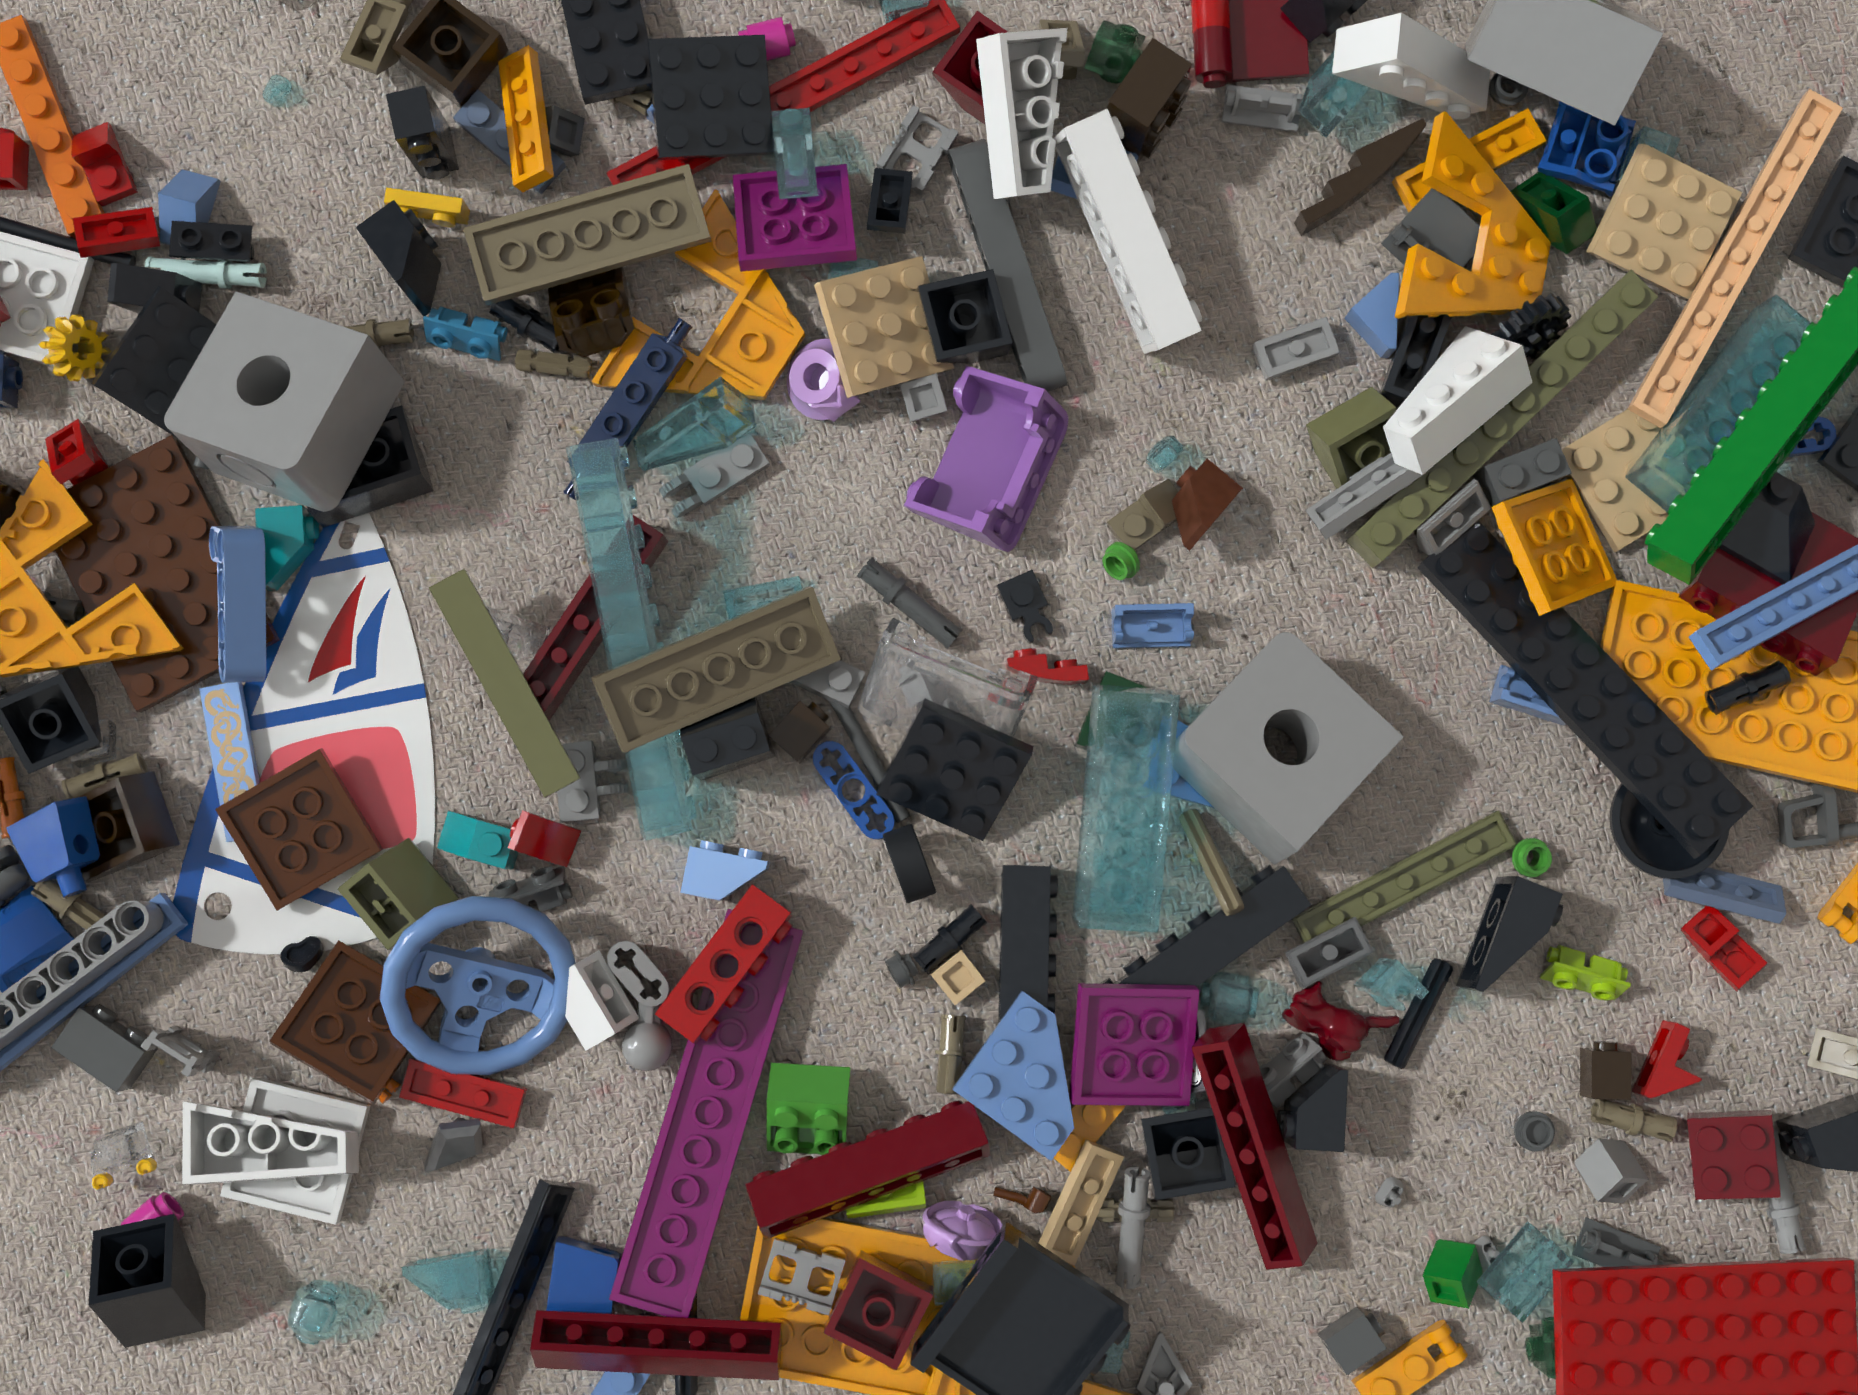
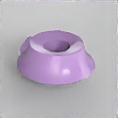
(816, 383)
(960, 1229)

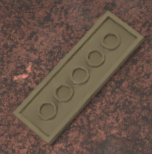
(587, 234)
(716, 669)

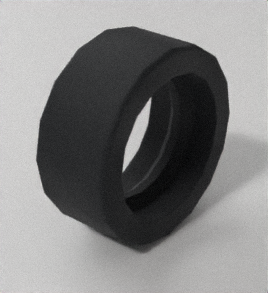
(909, 863)

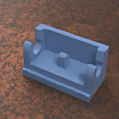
(1152, 625)
(1517, 695)

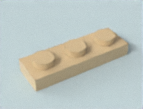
(1081, 1201)

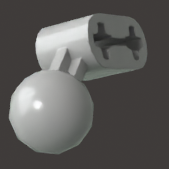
(647, 1042)

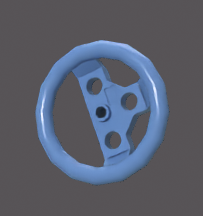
(476, 981)

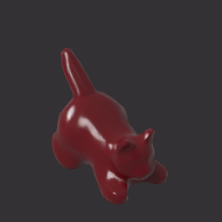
(1338, 1028)

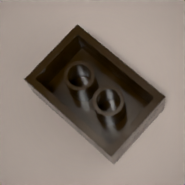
(1150, 98)

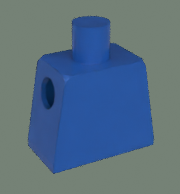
(57, 843)
(582, 1277)

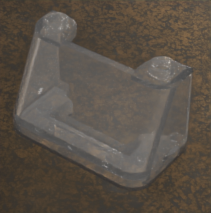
(910, 671)

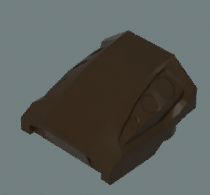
(591, 313)

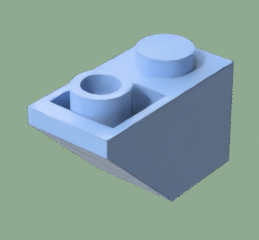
(719, 874)

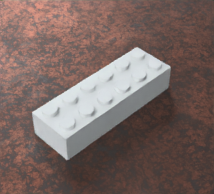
(1127, 231)

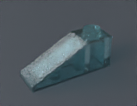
(697, 427)

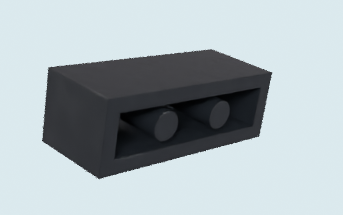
(422, 132)
(1414, 355)

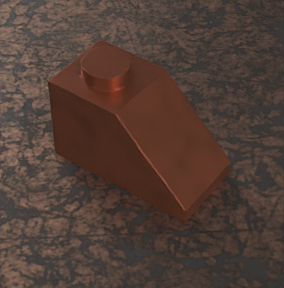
(1202, 500)

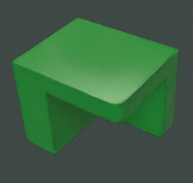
(1452, 1273)

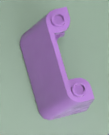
(992, 459)

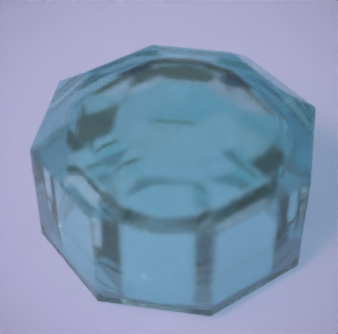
(1164, 453)

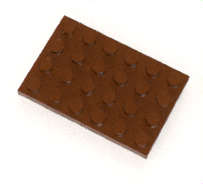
(153, 533)

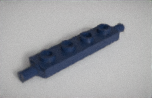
(639, 389)

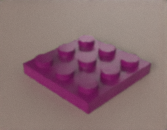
(793, 229)
(1134, 1044)

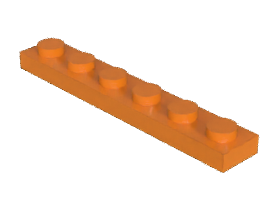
(45, 122)

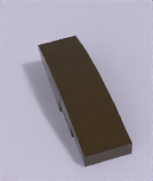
(1367, 168)

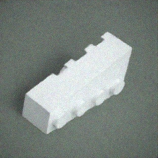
(1411, 64)
(1020, 107)
(1456, 397)
(248, 1146)

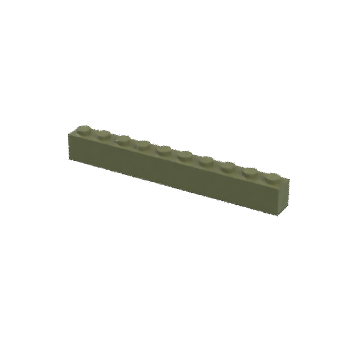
(1549, 375)

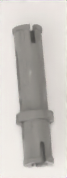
(1785, 1211)
(1134, 1212)

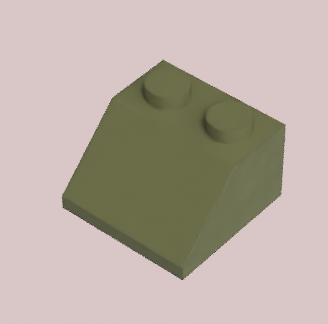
(1351, 435)

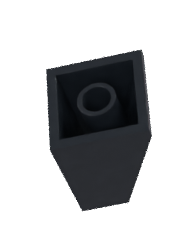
(727, 740)
(1823, 1135)
(146, 1282)

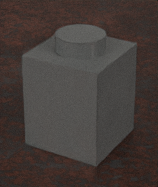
(1353, 1339)

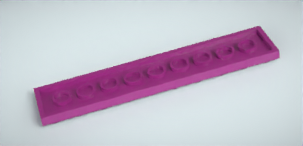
(702, 1138)

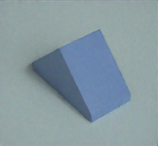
(187, 199)
(1375, 316)

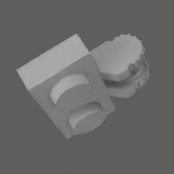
(581, 799)

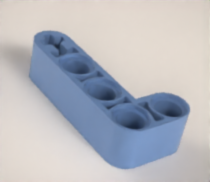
(241, 602)

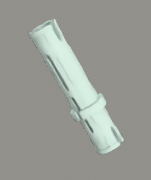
(211, 272)

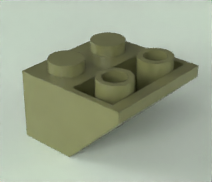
(396, 891)

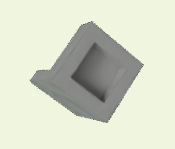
(1610, 1170)

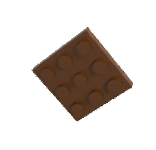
(299, 829)
(342, 1025)

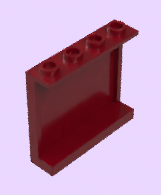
(1813, 643)

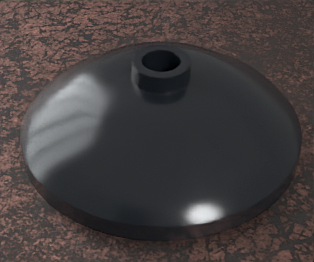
(1652, 847)

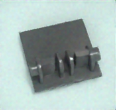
(1438, 226)

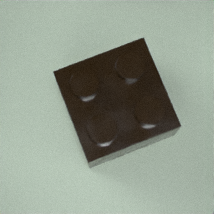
(450, 49)

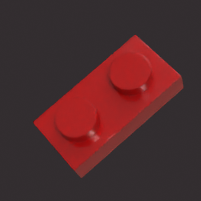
(116, 232)

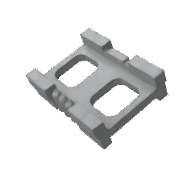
(905, 144)
(182, 1049)
(798, 1287)

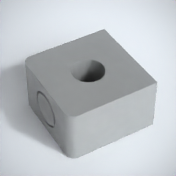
(1567, 50)
(284, 401)
(1334, 736)

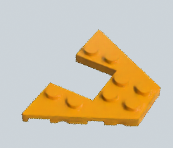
(1509, 246)
(751, 339)
(30, 628)

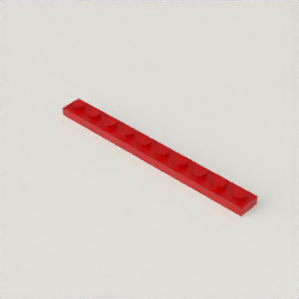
(830, 76)

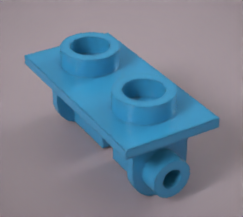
(448, 330)

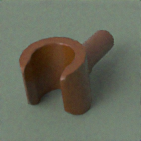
(1035, 1202)

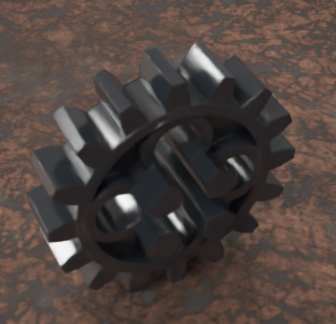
(1535, 324)

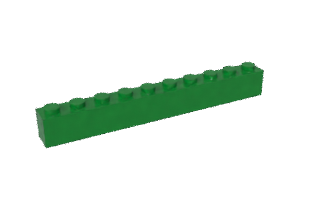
(1760, 440)

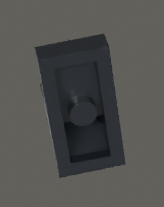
(890, 200)

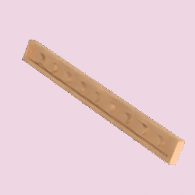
(1734, 259)

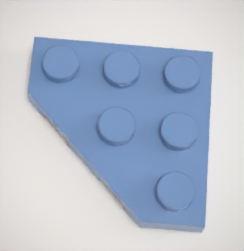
(1022, 1077)

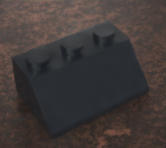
(387, 475)

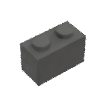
(1523, 472)
(104, 1047)

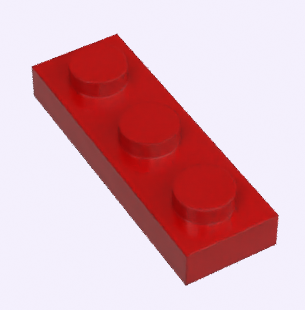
(463, 1093)

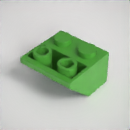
(807, 1107)

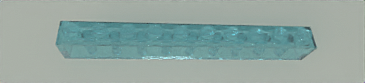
(628, 621)

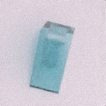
(1329, 98)
(794, 153)
(455, 1279)

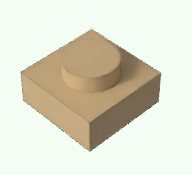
(957, 977)

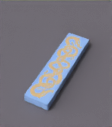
(229, 741)

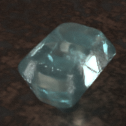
(277, 90)

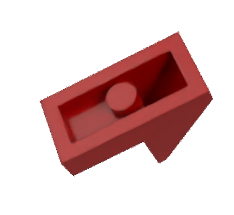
(103, 164)
(73, 454)
(1659, 1070)

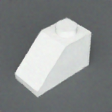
(596, 1001)

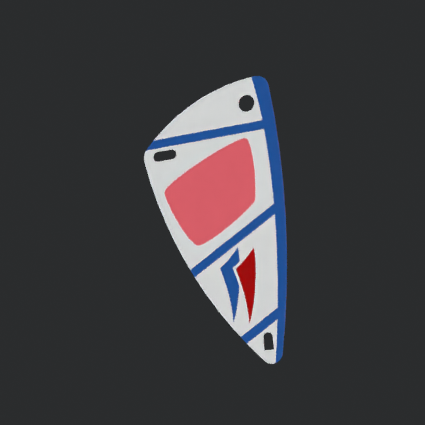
(338, 683)

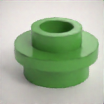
(1121, 561)
(1541, 857)

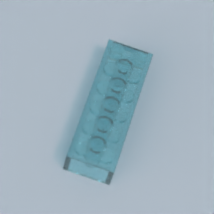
(1718, 400)
(1125, 808)

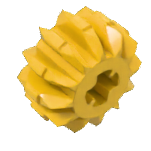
(60, 344)

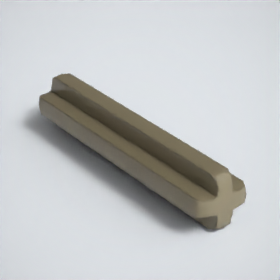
(1211, 862)

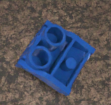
(1582, 141)
(27, 937)

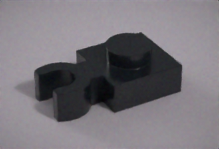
(1023, 600)

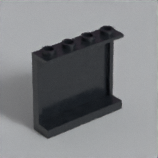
(1022, 1323)

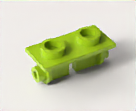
(1602, 978)

